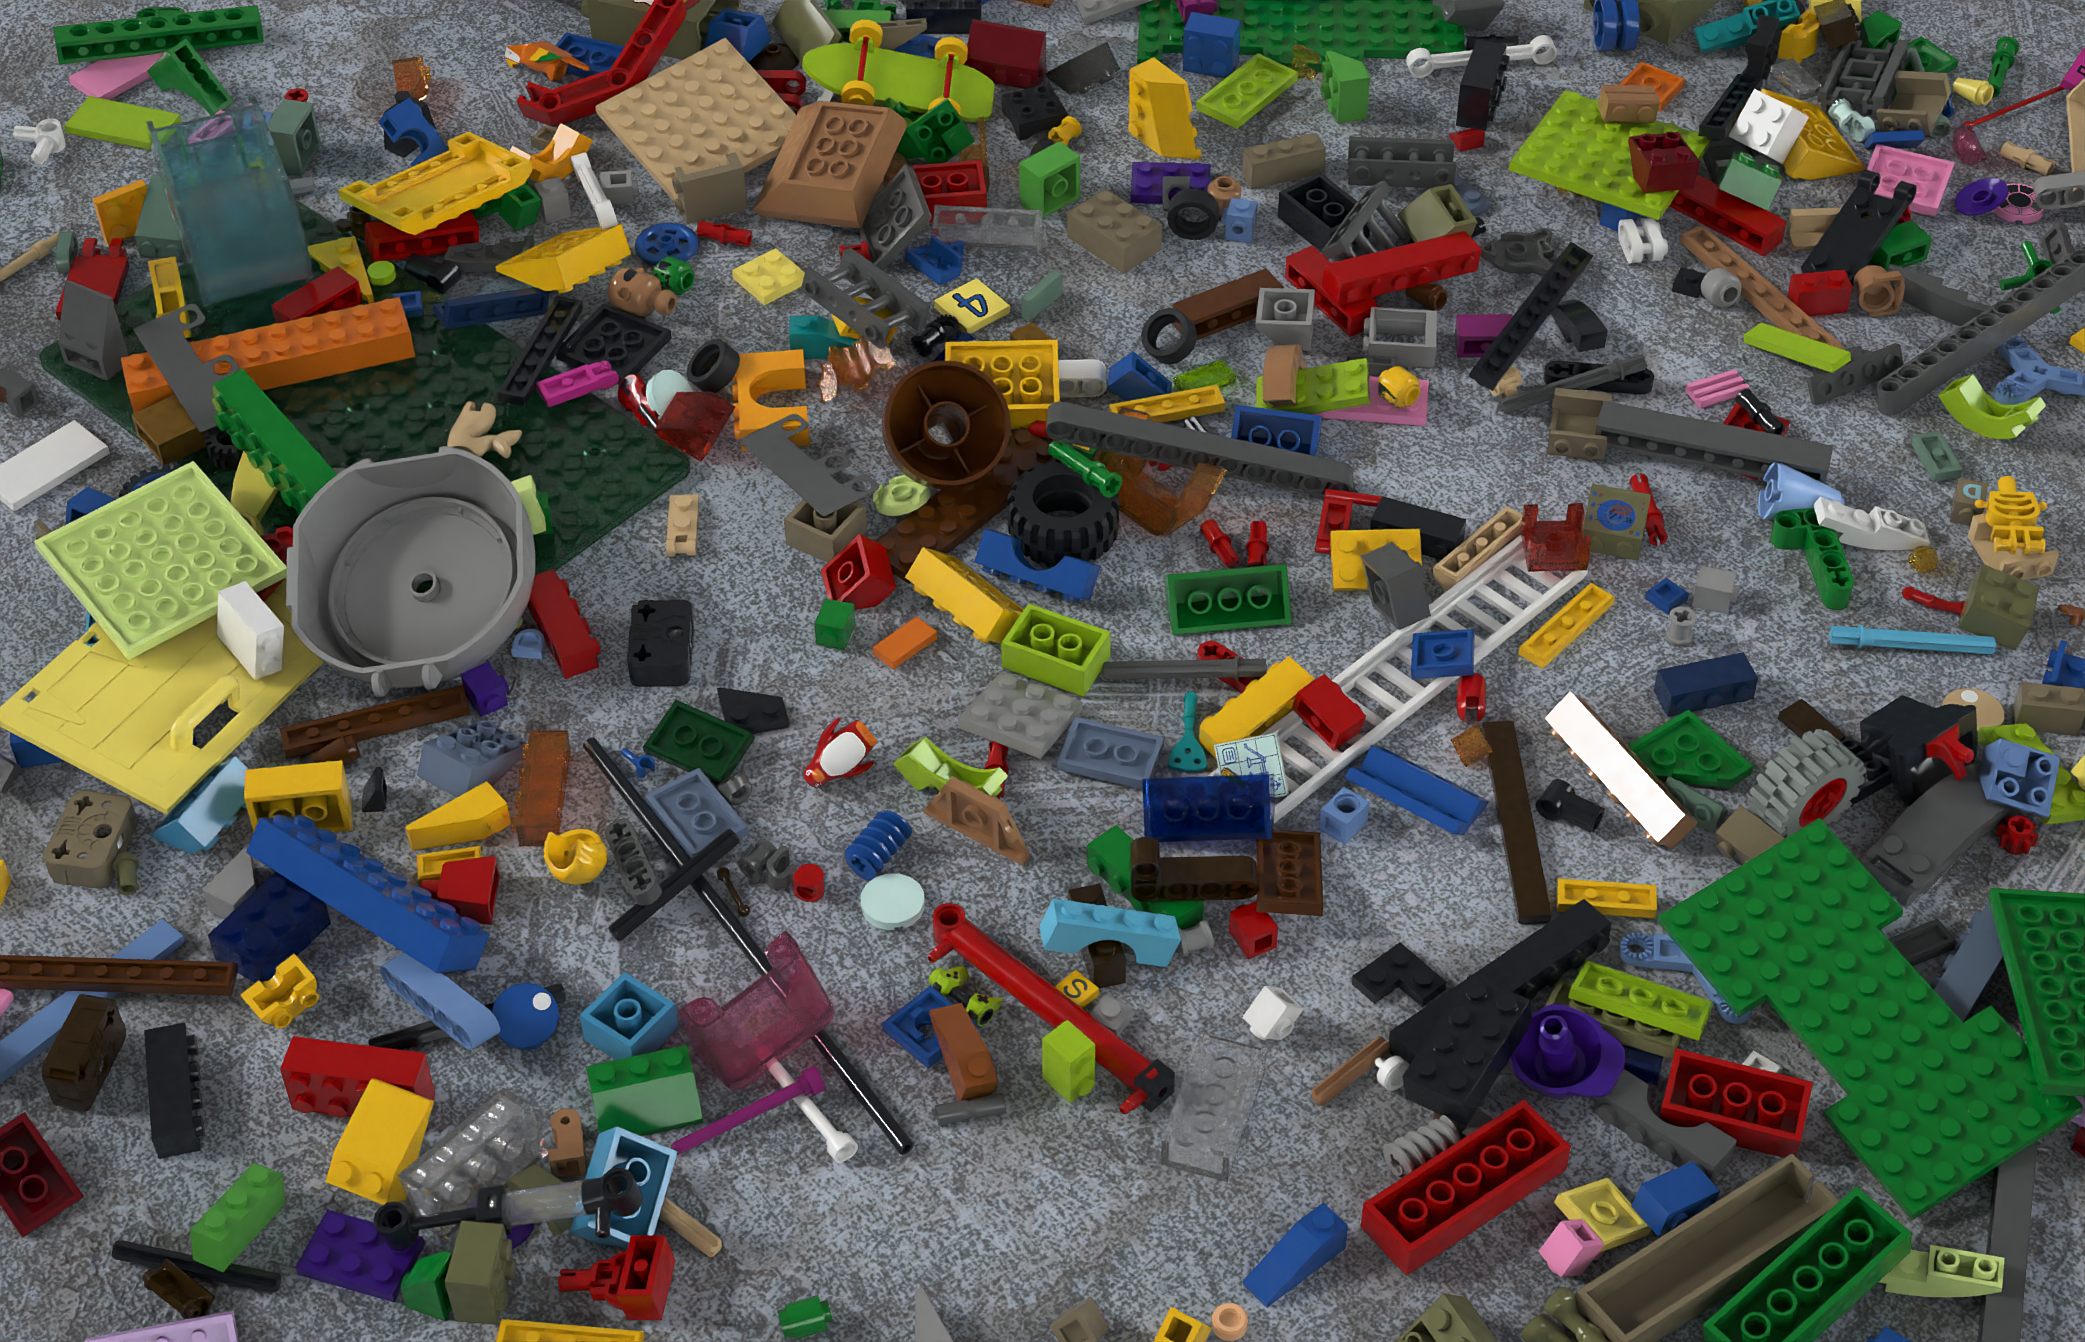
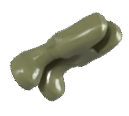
(1562, 1307)

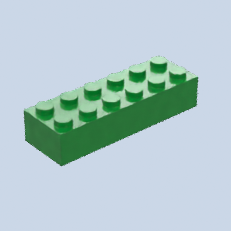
(269, 440)
(1815, 1276)

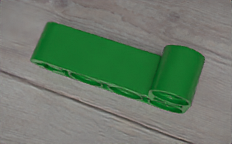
(1822, 550)

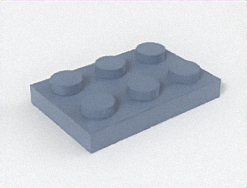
(1110, 752)
(694, 811)

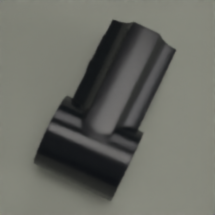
(435, 275)
(1562, 802)

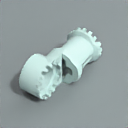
(1851, 120)

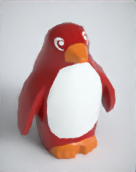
(840, 753)

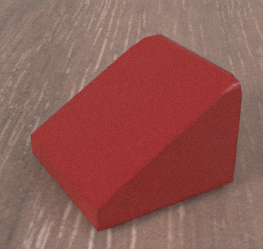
(1468, 139)

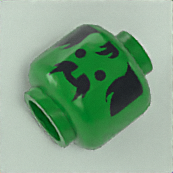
(674, 275)

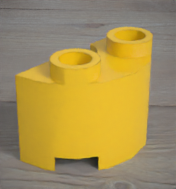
(1801, 39)
(283, 995)

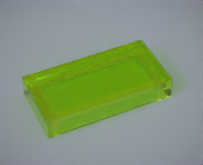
(1211, 374)

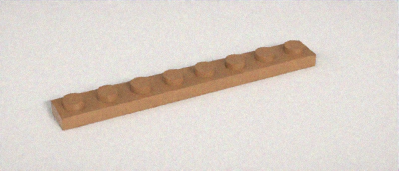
(1754, 286)

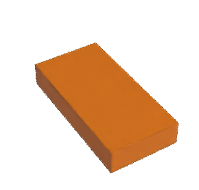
(905, 642)

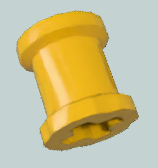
(1068, 129)

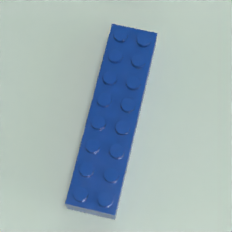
(368, 893)

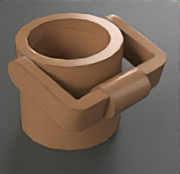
(1876, 291)

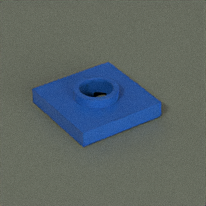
(906, 1022)

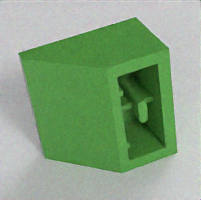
(1345, 87)

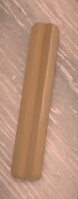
(1350, 1071)

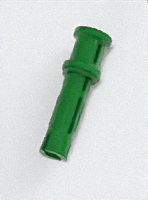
(2002, 60)
(1093, 472)

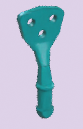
(1188, 741)

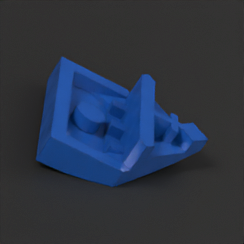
(938, 260)

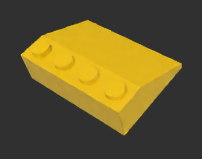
(1819, 147)
(568, 258)
(1022, 371)

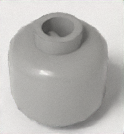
(1721, 287)

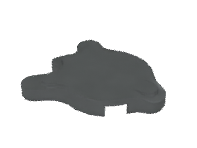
(1520, 252)

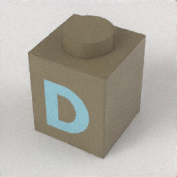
(1964, 500)

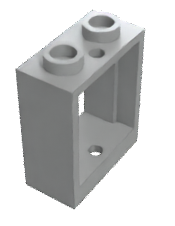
(1402, 322)

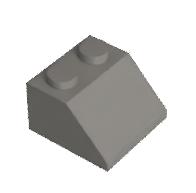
(1287, 315)

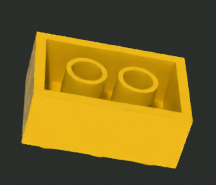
(301, 789)

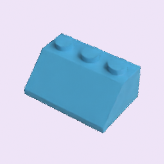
(205, 809)
(651, 1168)

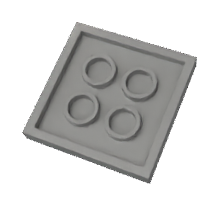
(1020, 715)

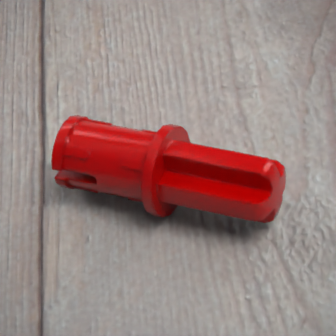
(1219, 543)
(1257, 545)

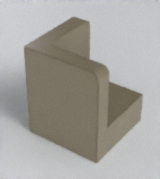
(1080, 1323)

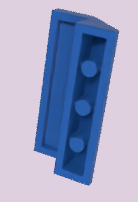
(1418, 790)

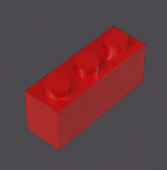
(327, 293)

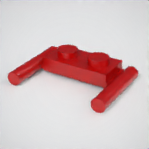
(1337, 514)

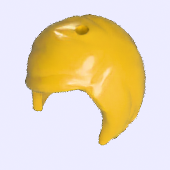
(575, 856)

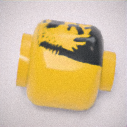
(1398, 387)

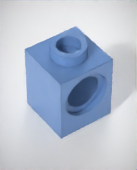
(1344, 815)

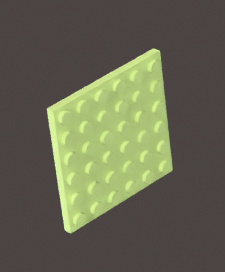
(159, 558)

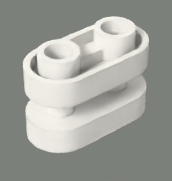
(1642, 240)

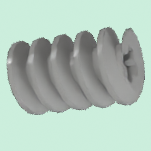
(1420, 1146)

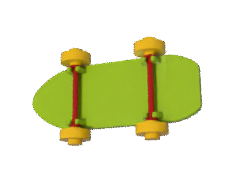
(874, 74)

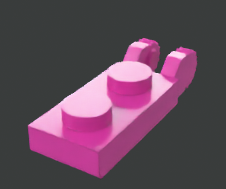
(577, 383)

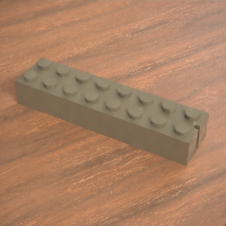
(1705, 1256)

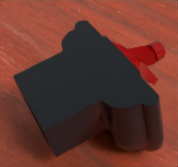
(1921, 743)

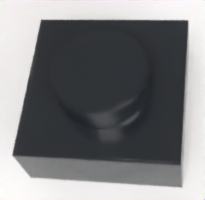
(1688, 282)

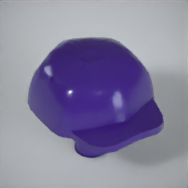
(1568, 1055)

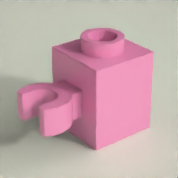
(1571, 1248)

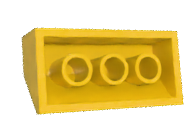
(964, 595)

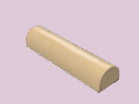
(1478, 548)

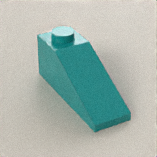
(815, 336)

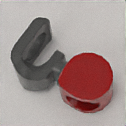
(806, 880)

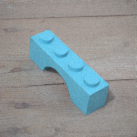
(1073, 925)

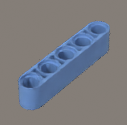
(440, 1001)

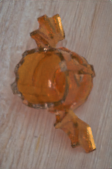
(852, 367)

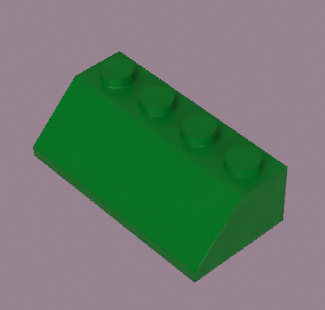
(1228, 599)

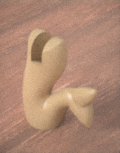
(473, 424)

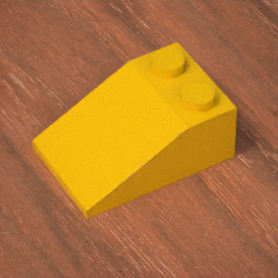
(380, 1142)

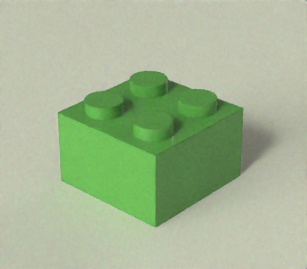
(1049, 179)

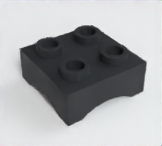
(1761, 47)
(1033, 110)

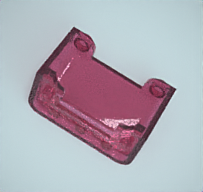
(761, 1021)

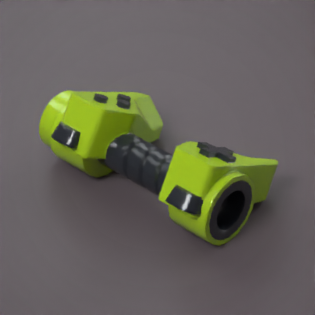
(949, 983)

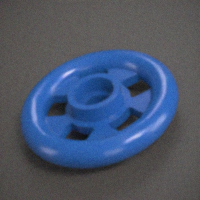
(666, 243)

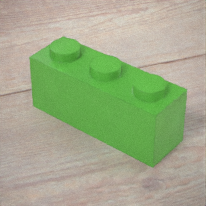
(845, 18)
(237, 1217)

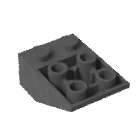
(90, 332)

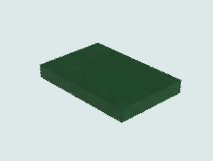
(698, 740)

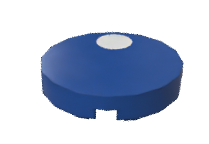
(526, 1016)

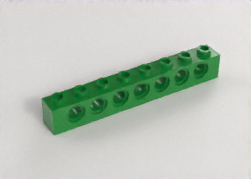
(157, 34)

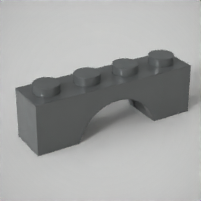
(1630, 1112)

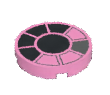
(2019, 205)

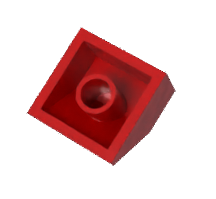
(859, 574)

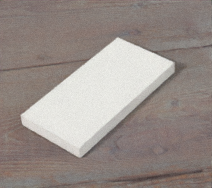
(48, 464)

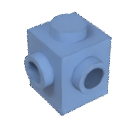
(1240, 220)

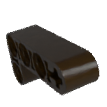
(1189, 878)

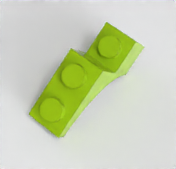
(927, 766)

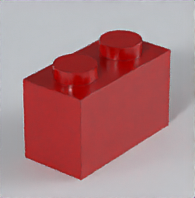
(1821, 292)
(1329, 712)

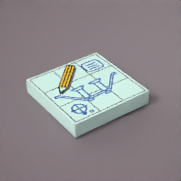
(1253, 756)

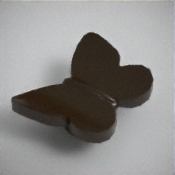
(355, 222)

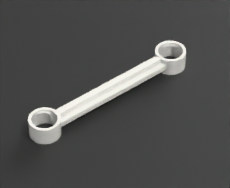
(1462, 58)
(602, 206)

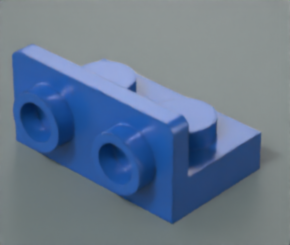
(2066, 669)

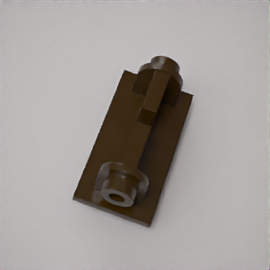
(179, 1290)

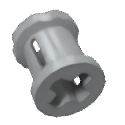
(1682, 621)
(1195, 938)

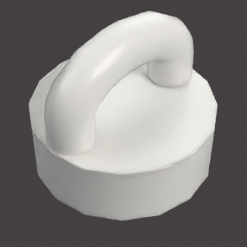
(1391, 1072)

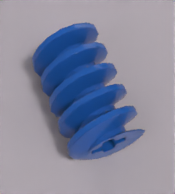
(877, 844)

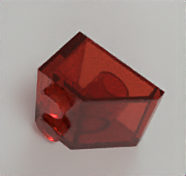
(694, 422)

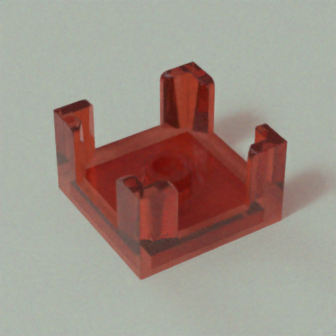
(1555, 543)

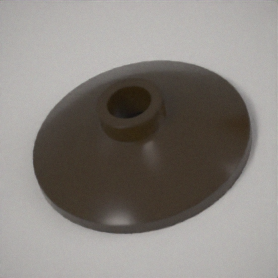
(775, 57)

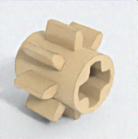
(1508, 384)

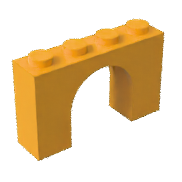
(762, 374)

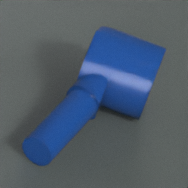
(639, 762)

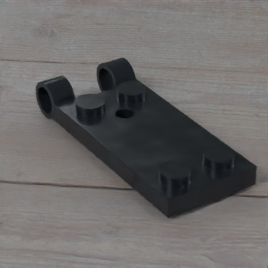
(1853, 241)

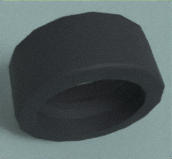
(1197, 199)
(1183, 346)
(703, 360)

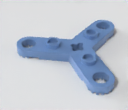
(2033, 375)
(1664, 954)

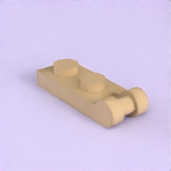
(682, 525)

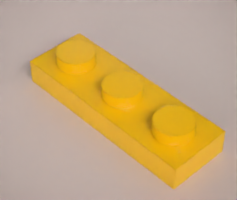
(1609, 897)

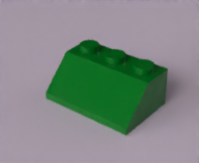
(646, 1092)

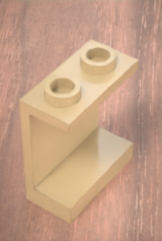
(2016, 564)

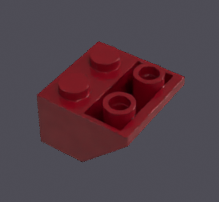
(1663, 162)

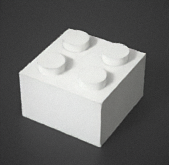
(1768, 126)

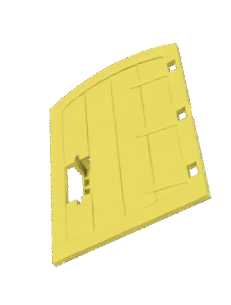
(138, 715)

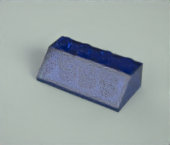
(1209, 807)

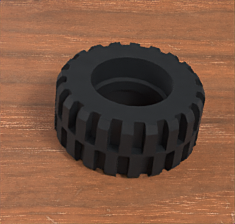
(1050, 537)

